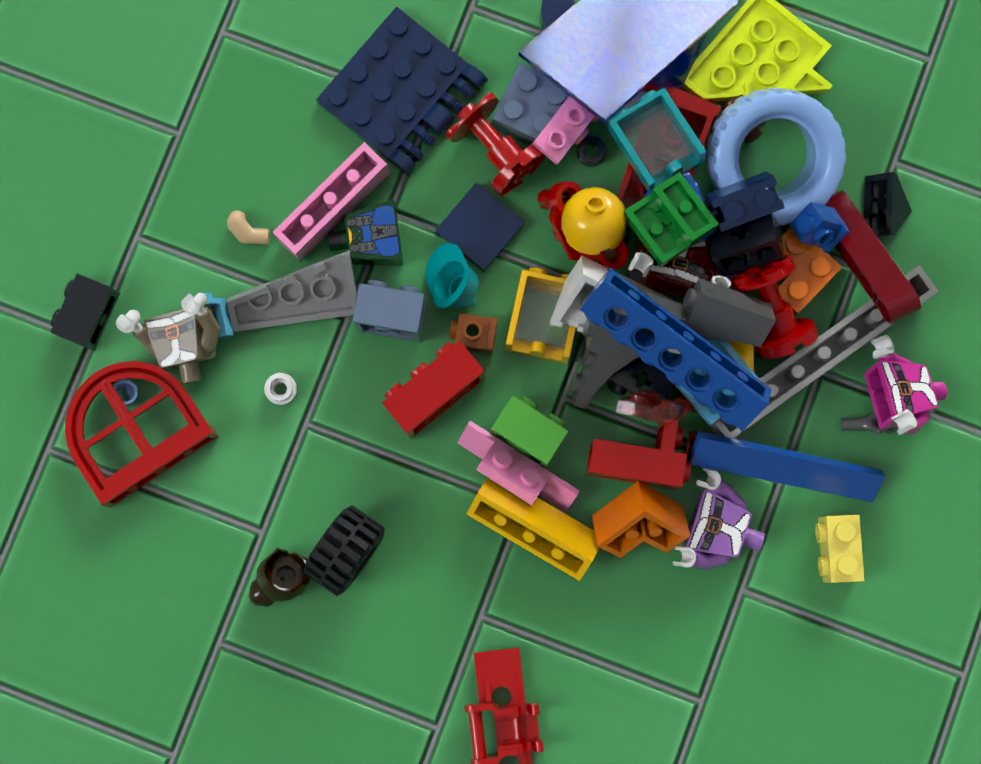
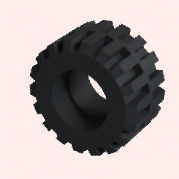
(344, 550)

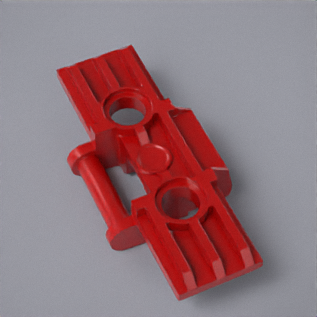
(514, 723)

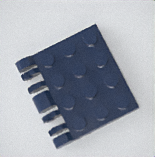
(398, 86)

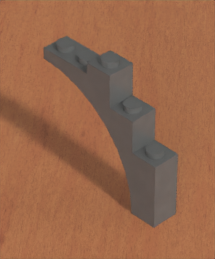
(706, 309)

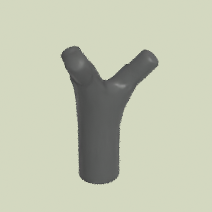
(865, 423)

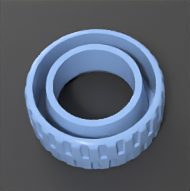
(821, 133)

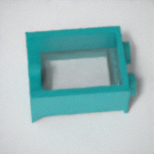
(656, 139)

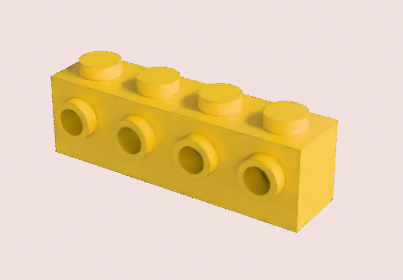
(536, 528)

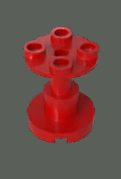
(504, 152)
(787, 329)

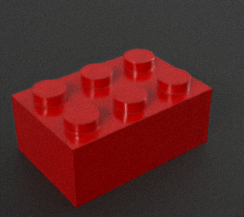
(433, 388)

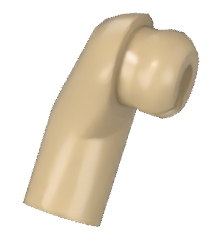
(244, 232)

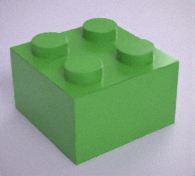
(529, 430)

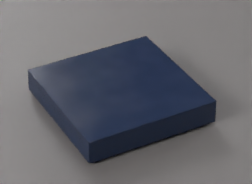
(480, 227)

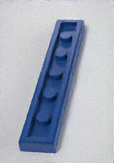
(785, 467)

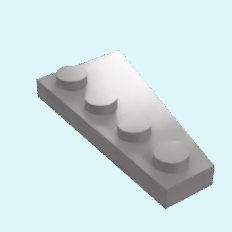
(302, 296)

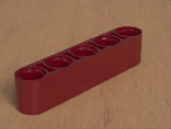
(873, 264)

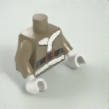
(177, 337)

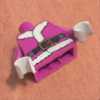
(901, 390)

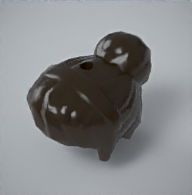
(267, 585)

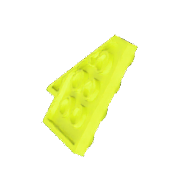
(759, 51)

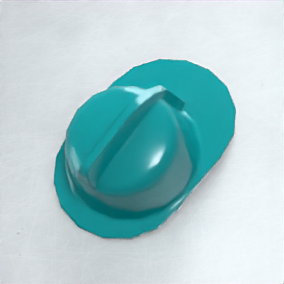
(451, 278)

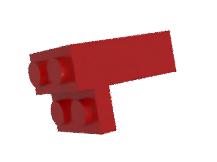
(634, 463)

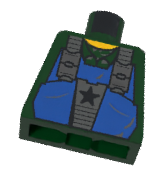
(370, 236)

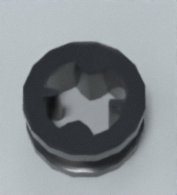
(595, 141)

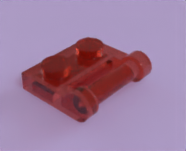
(649, 407)

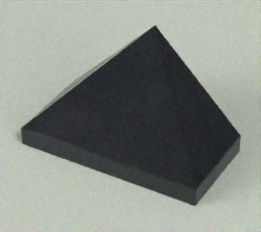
(885, 204)

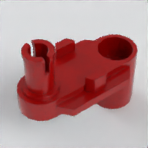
(555, 200)

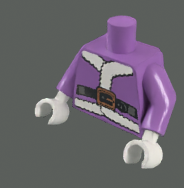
(718, 526)

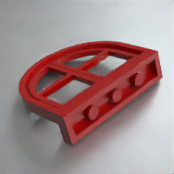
(153, 460)

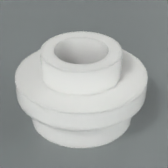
(271, 384)

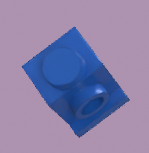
(819, 226)

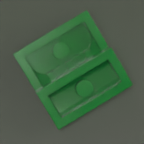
(670, 219)

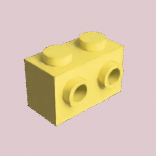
(840, 548)

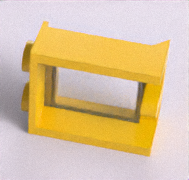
(531, 316)

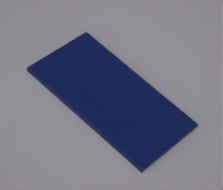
(615, 48)

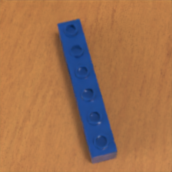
(670, 333)

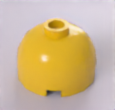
(593, 221)

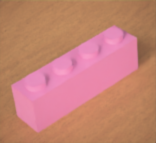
(331, 201)

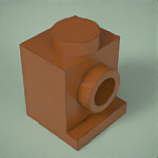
(480, 343)

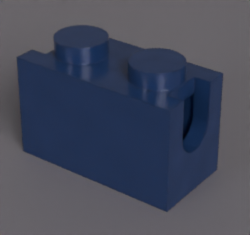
(744, 201)

